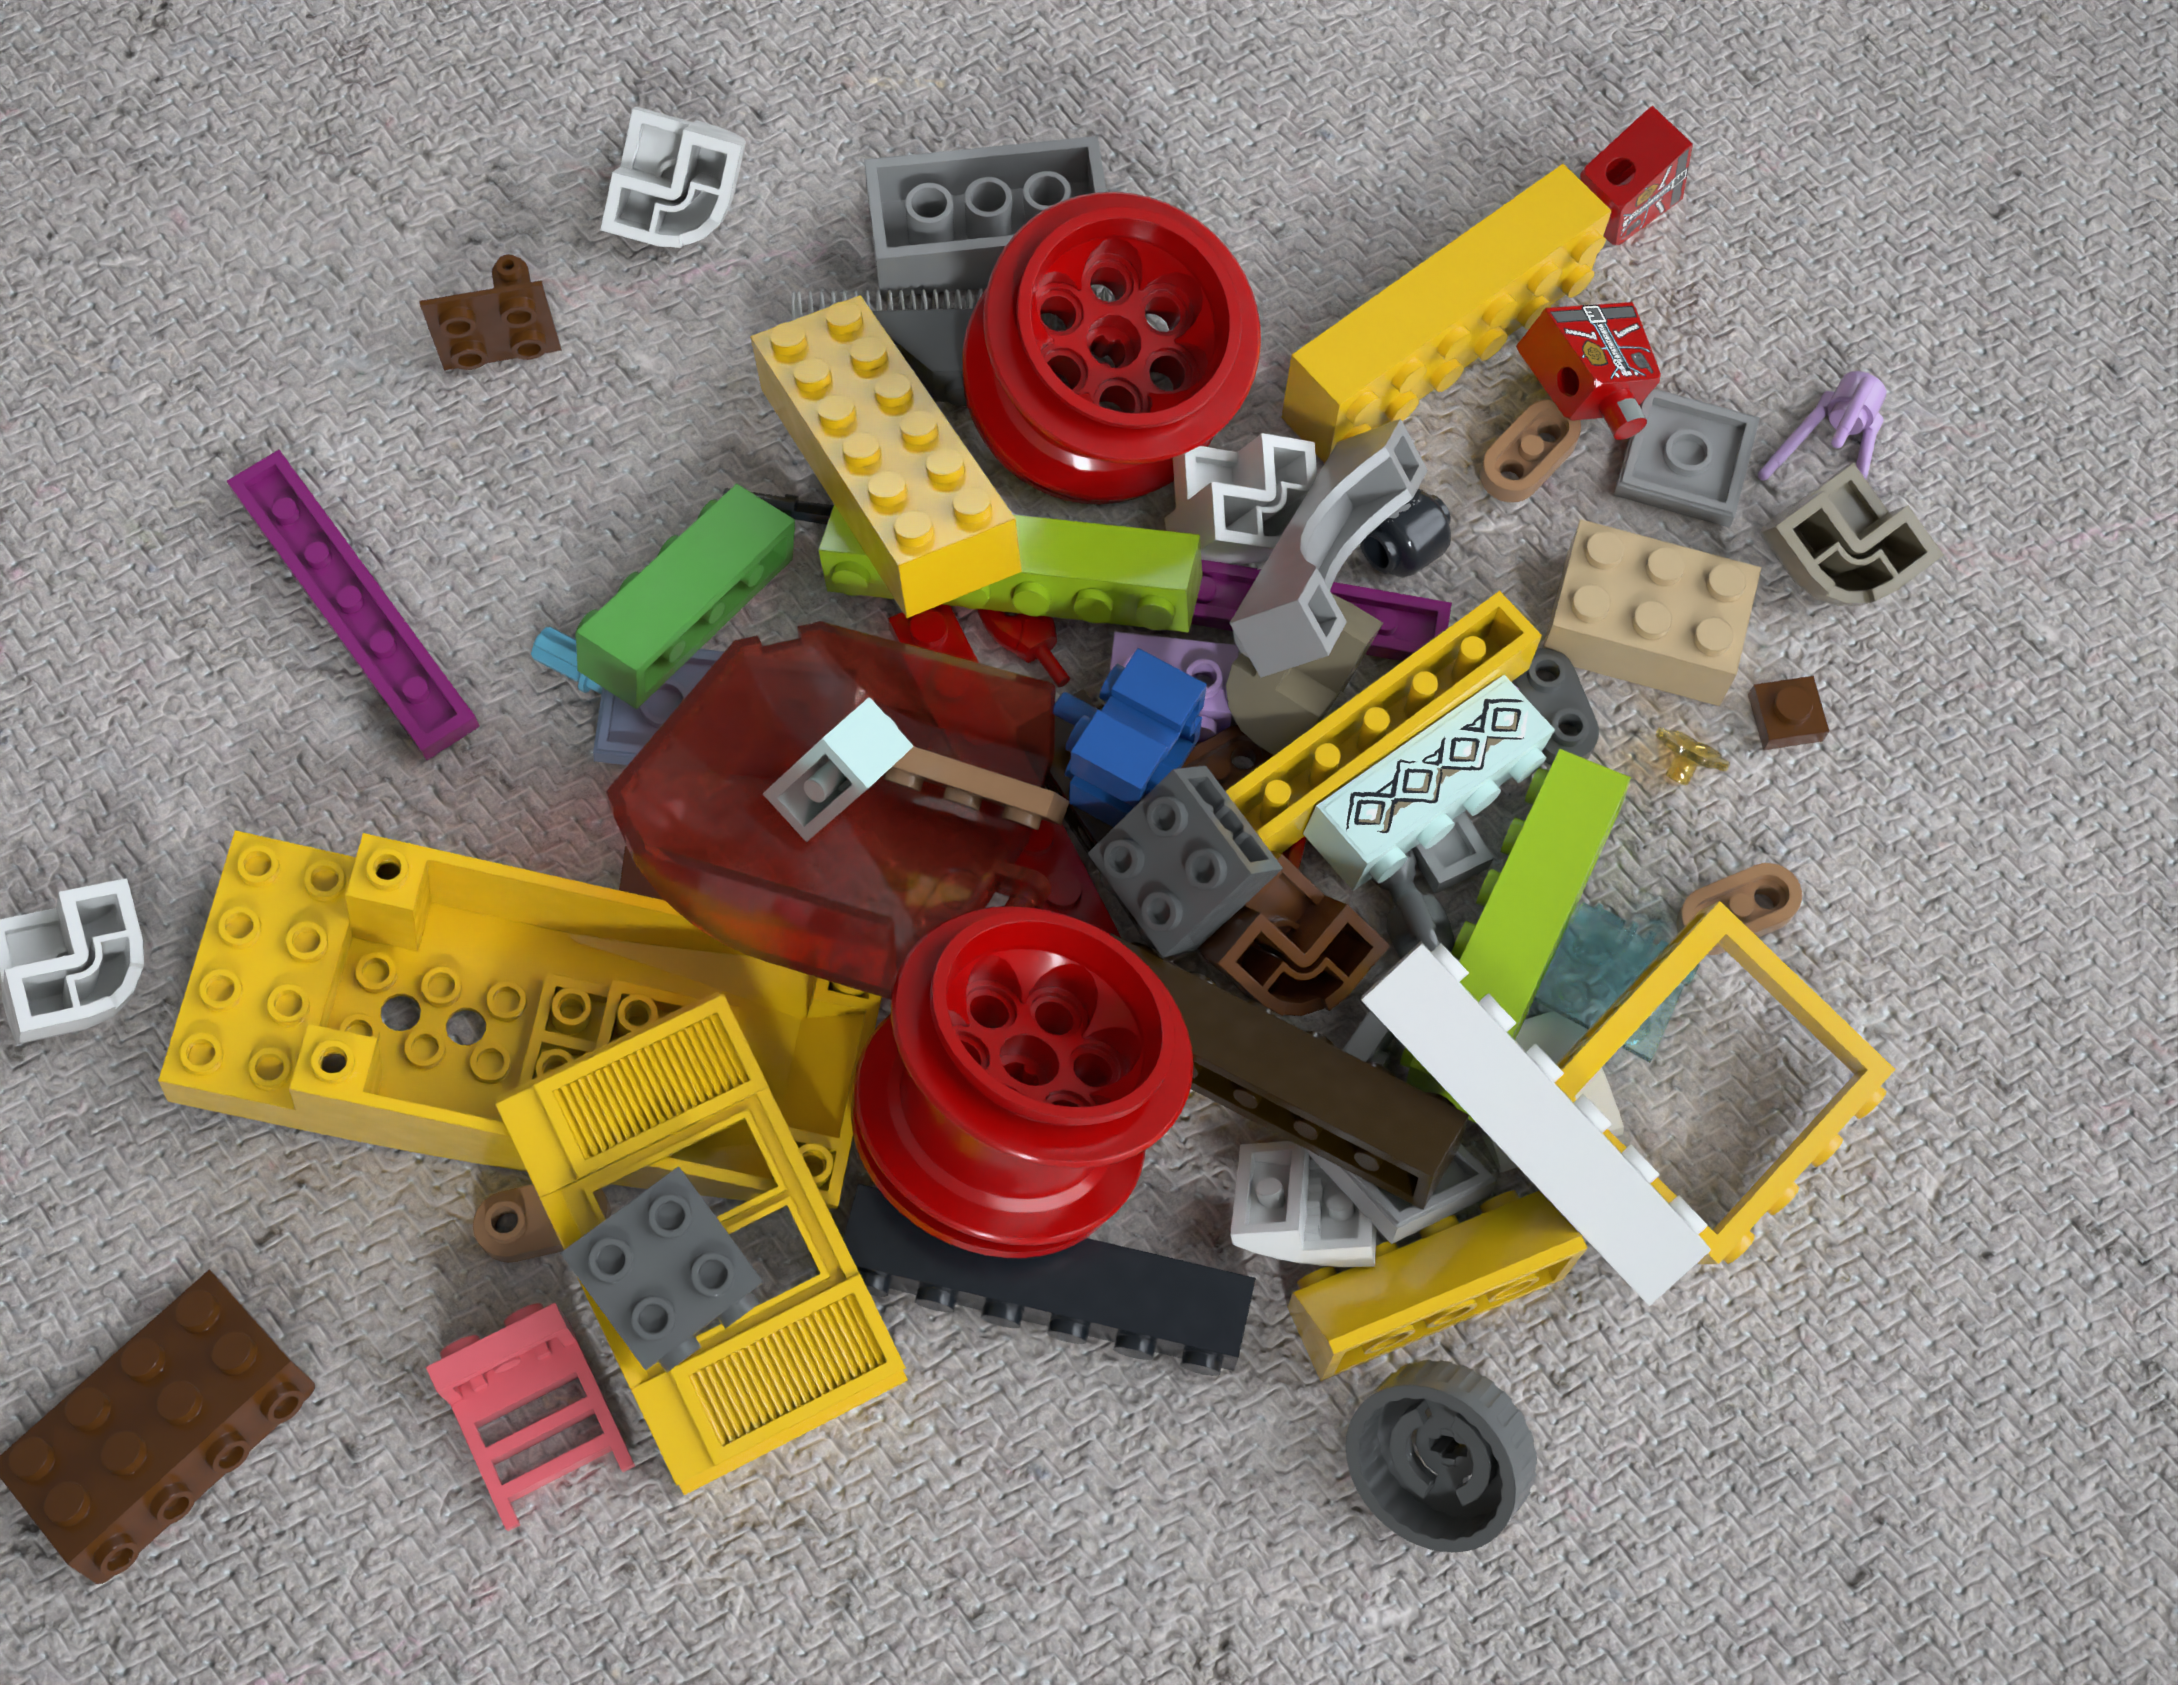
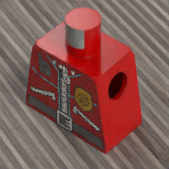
(1639, 174)
(1594, 363)

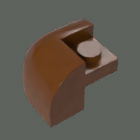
(1294, 946)

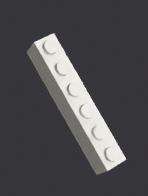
(1536, 1123)

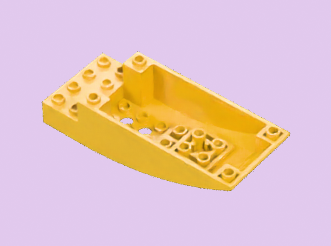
(317, 942)

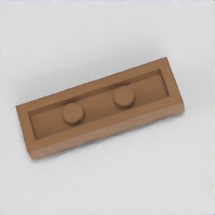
(971, 785)

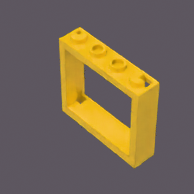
(1818, 1140)

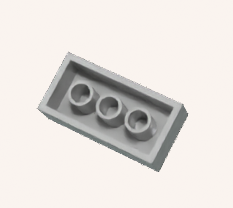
(952, 212)

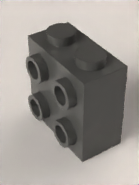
(1183, 861)
(664, 1271)

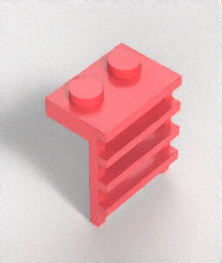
(509, 1371)

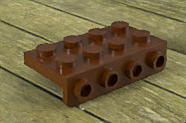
(153, 1429)

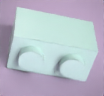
(838, 769)

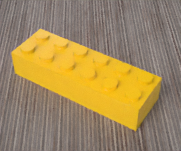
(1446, 313)
(886, 456)

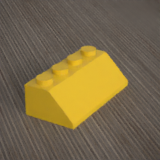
(1433, 1281)

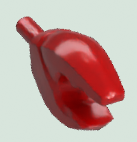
(1027, 638)

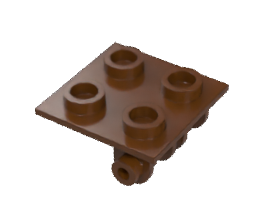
(494, 322)

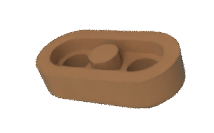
(1526, 454)
(1738, 896)
(534, 1231)

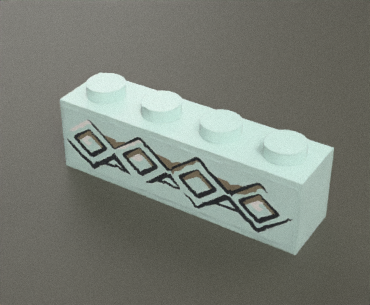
(1429, 783)

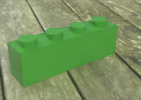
(684, 595)

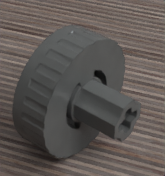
(1469, 1433)

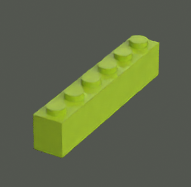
(1066, 573)
(1535, 891)

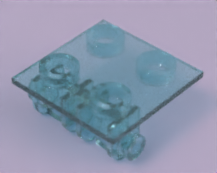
(1596, 966)

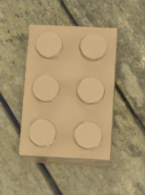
(1652, 612)

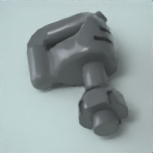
(1415, 915)

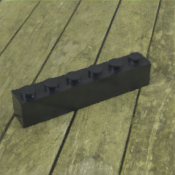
(1080, 1292)

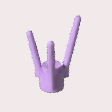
(1850, 411)

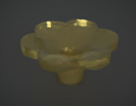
(1689, 755)

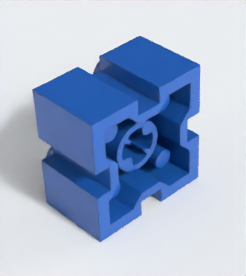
(1135, 738)

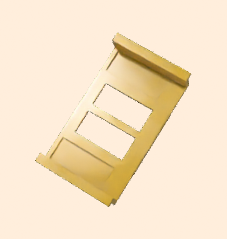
(784, 1360)

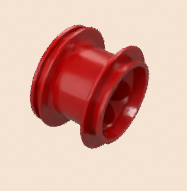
(1153, 264)
(1018, 1081)

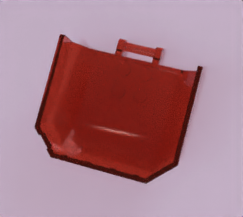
(885, 864)

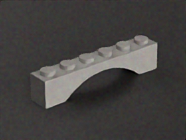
(1290, 607)

